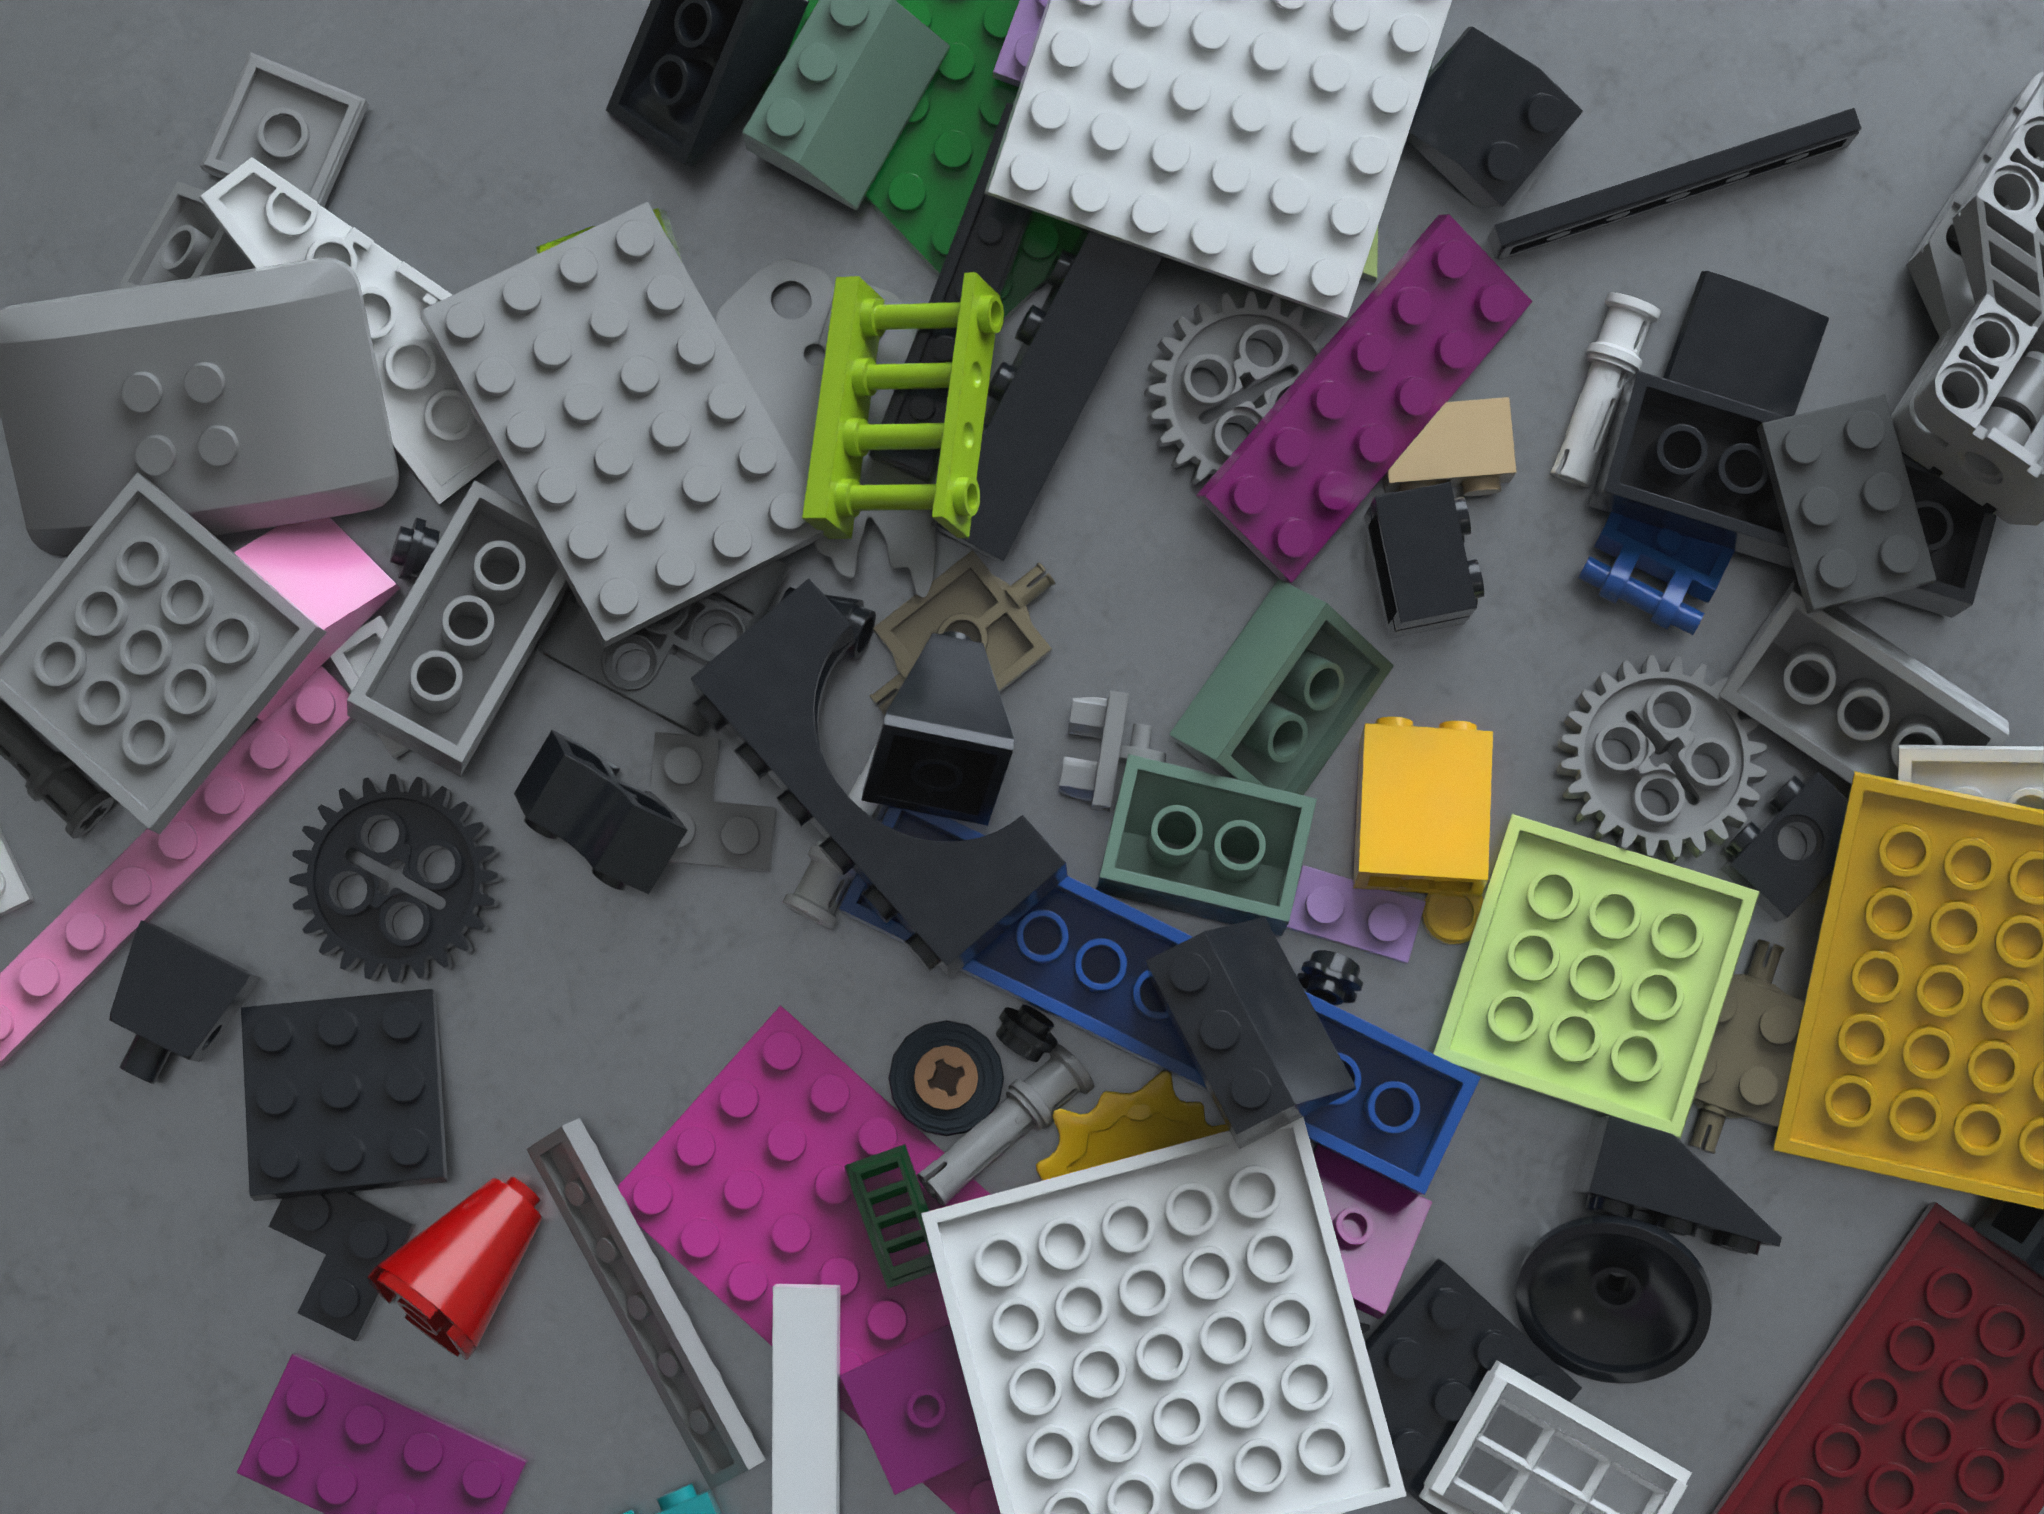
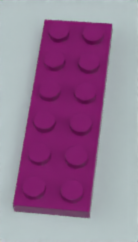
(1364, 398)

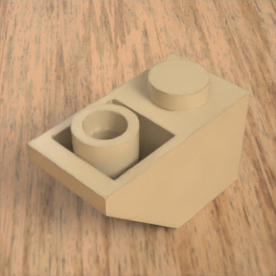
(1460, 445)

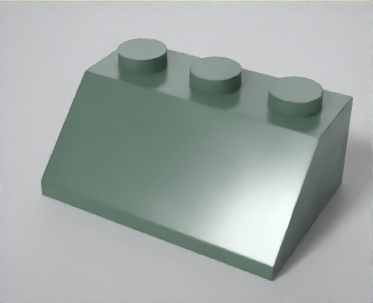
(845, 95)
(1283, 693)
(1205, 844)

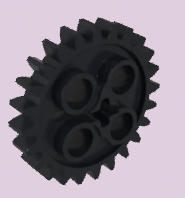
(367, 929)

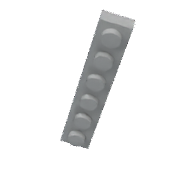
(645, 1304)

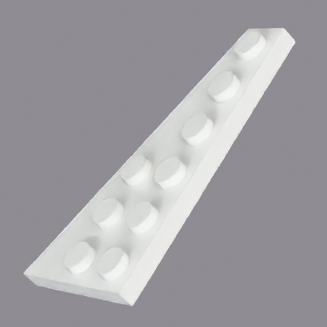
(424, 405)

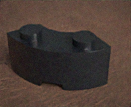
(611, 824)

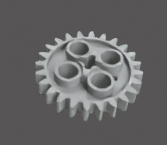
(1220, 346)
(1615, 789)

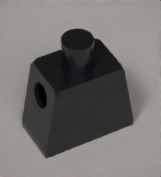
(174, 999)

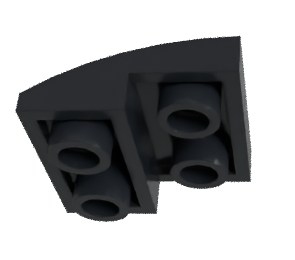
(1746, 344)

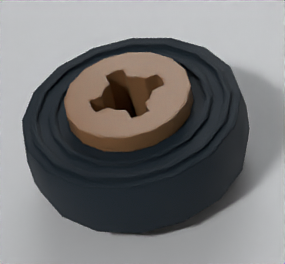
(953, 1098)

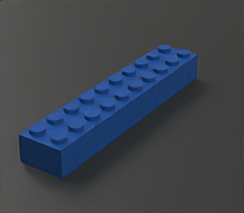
(1086, 965)

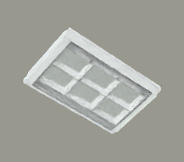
(1543, 1455)

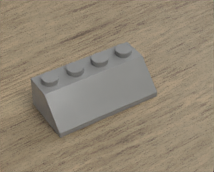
(1850, 692)

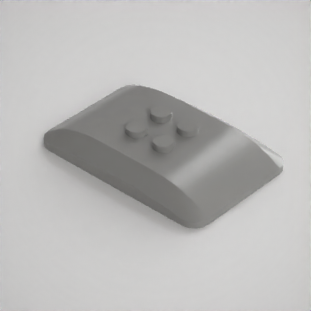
(222, 389)

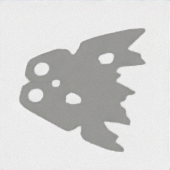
(789, 390)

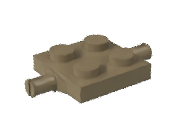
(975, 604)
(1749, 1052)

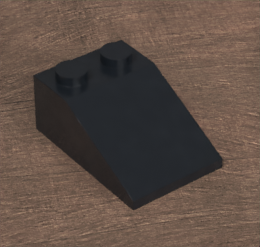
(700, 67)

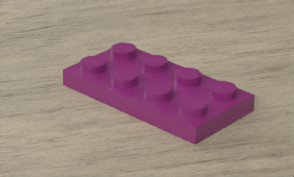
(370, 1453)

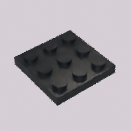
(343, 1095)
(1434, 1358)

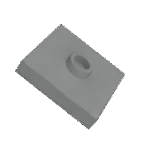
(286, 124)

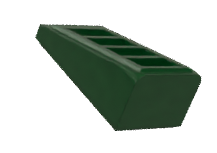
(876, 1165)

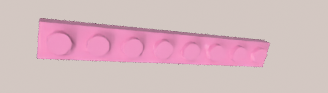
(162, 864)

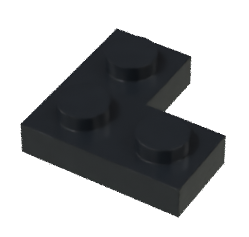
(355, 1240)

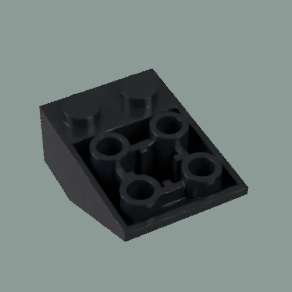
(1656, 1174)

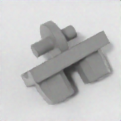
(1102, 720)

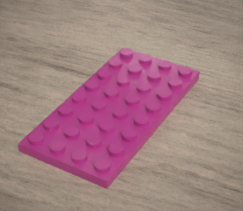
(760, 1197)

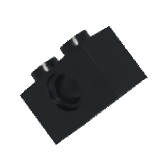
(1758, 861)

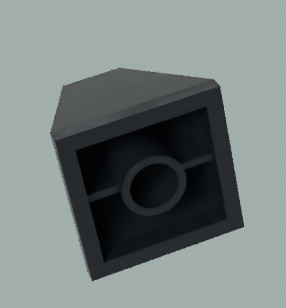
(944, 736)

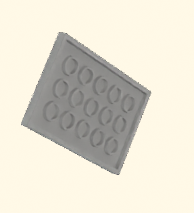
(624, 423)

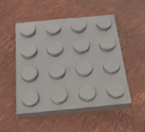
(151, 653)

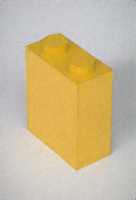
(1423, 807)

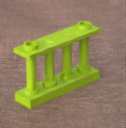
(853, 376)

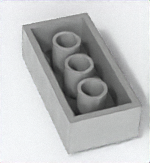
(462, 632)

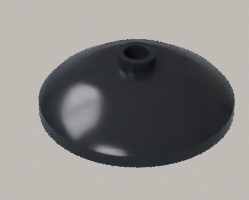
(1607, 1323)

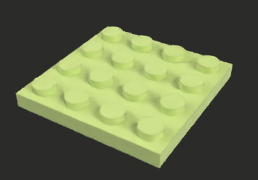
(1596, 975)

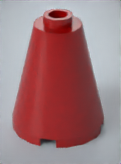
(462, 1264)

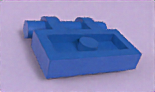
(1674, 558)

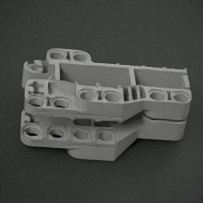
(1988, 326)

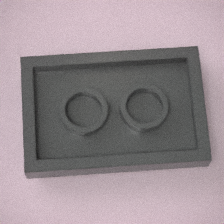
(1846, 503)

